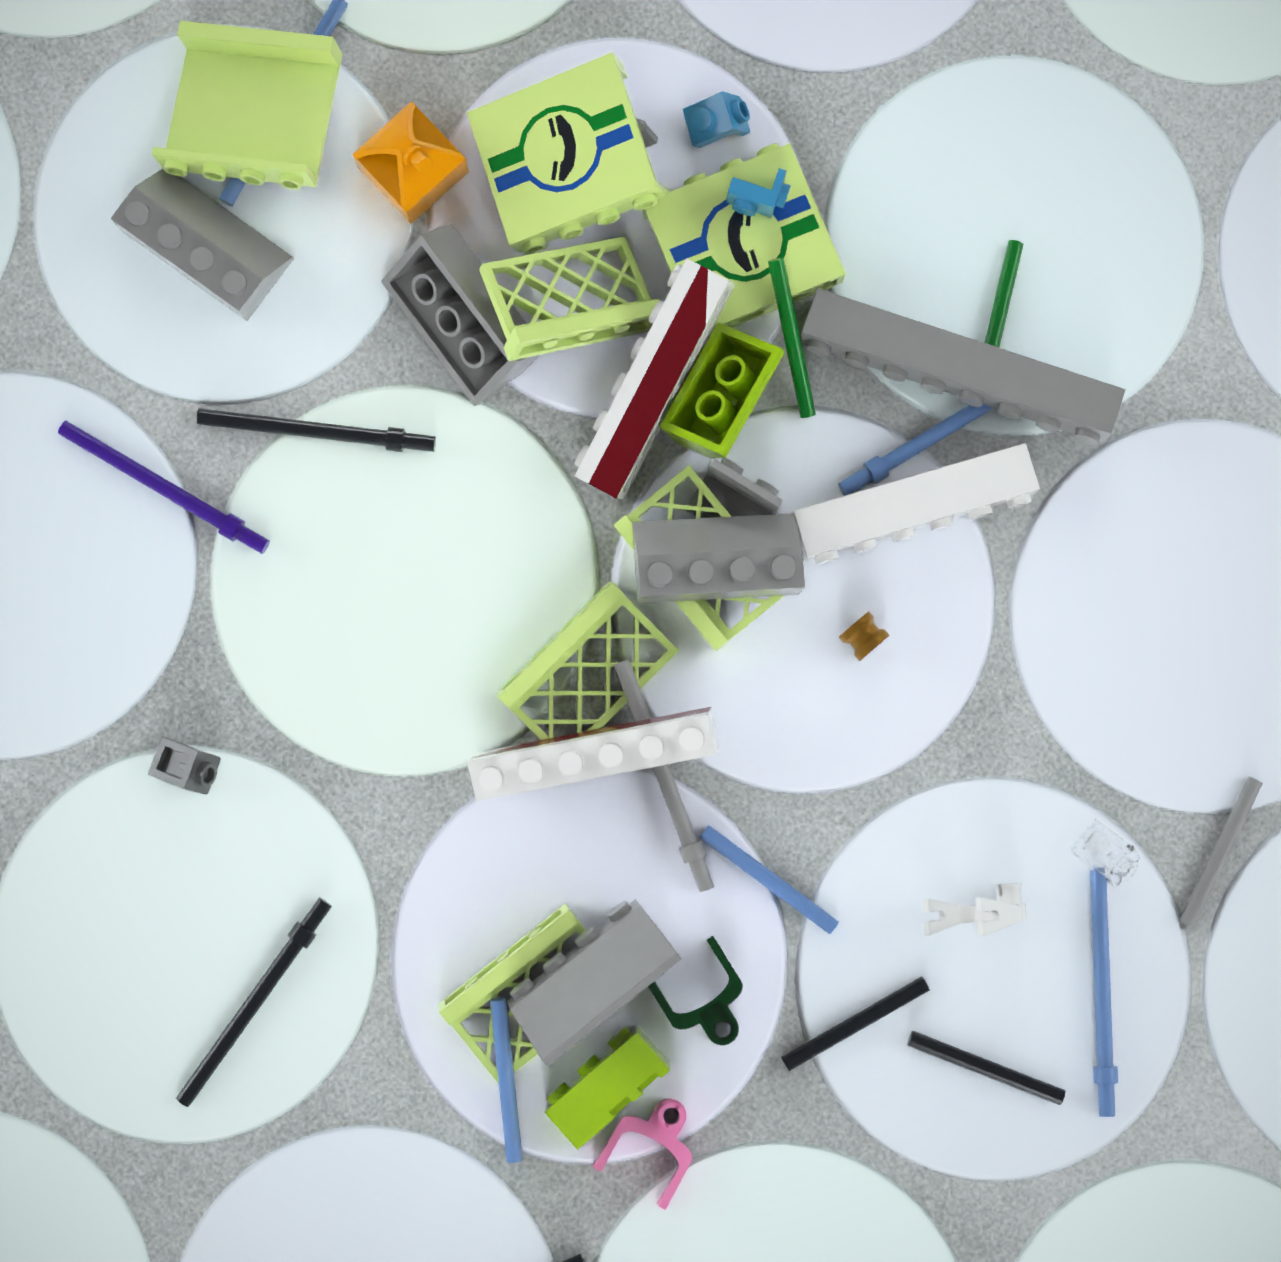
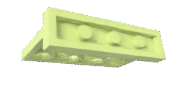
(576, 329)
(698, 611)
(565, 644)
(501, 974)

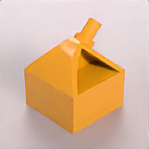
(411, 162)

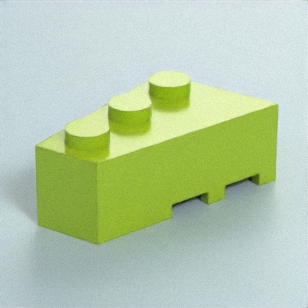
(606, 1086)

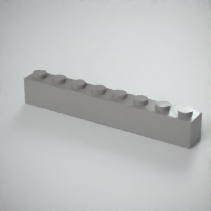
(962, 367)

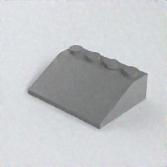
(591, 980)

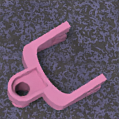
(660, 1131)

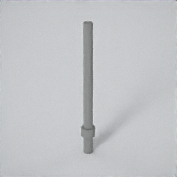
(691, 849)

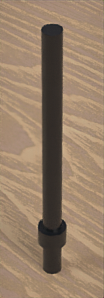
(393, 438)
(300, 936)

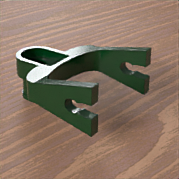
(714, 1011)

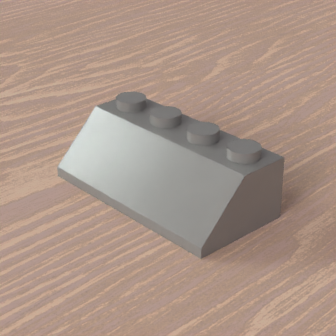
(202, 241)
(451, 309)
(717, 558)

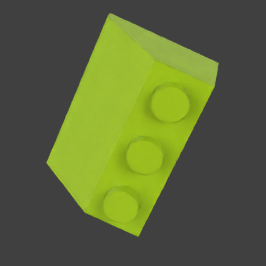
(721, 391)

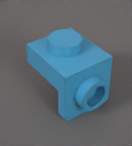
(716, 118)
(752, 198)

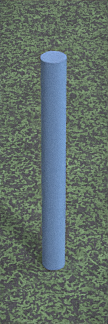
(769, 879)
(506, 1080)

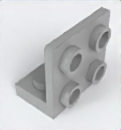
(736, 492)

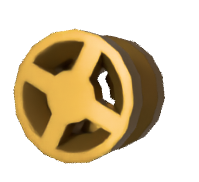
(864, 636)

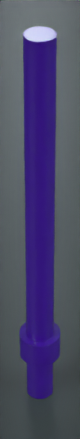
(228, 525)

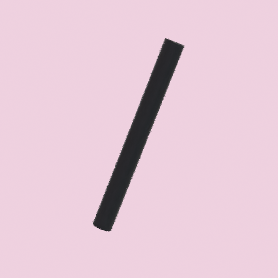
(855, 1023)
(986, 1067)

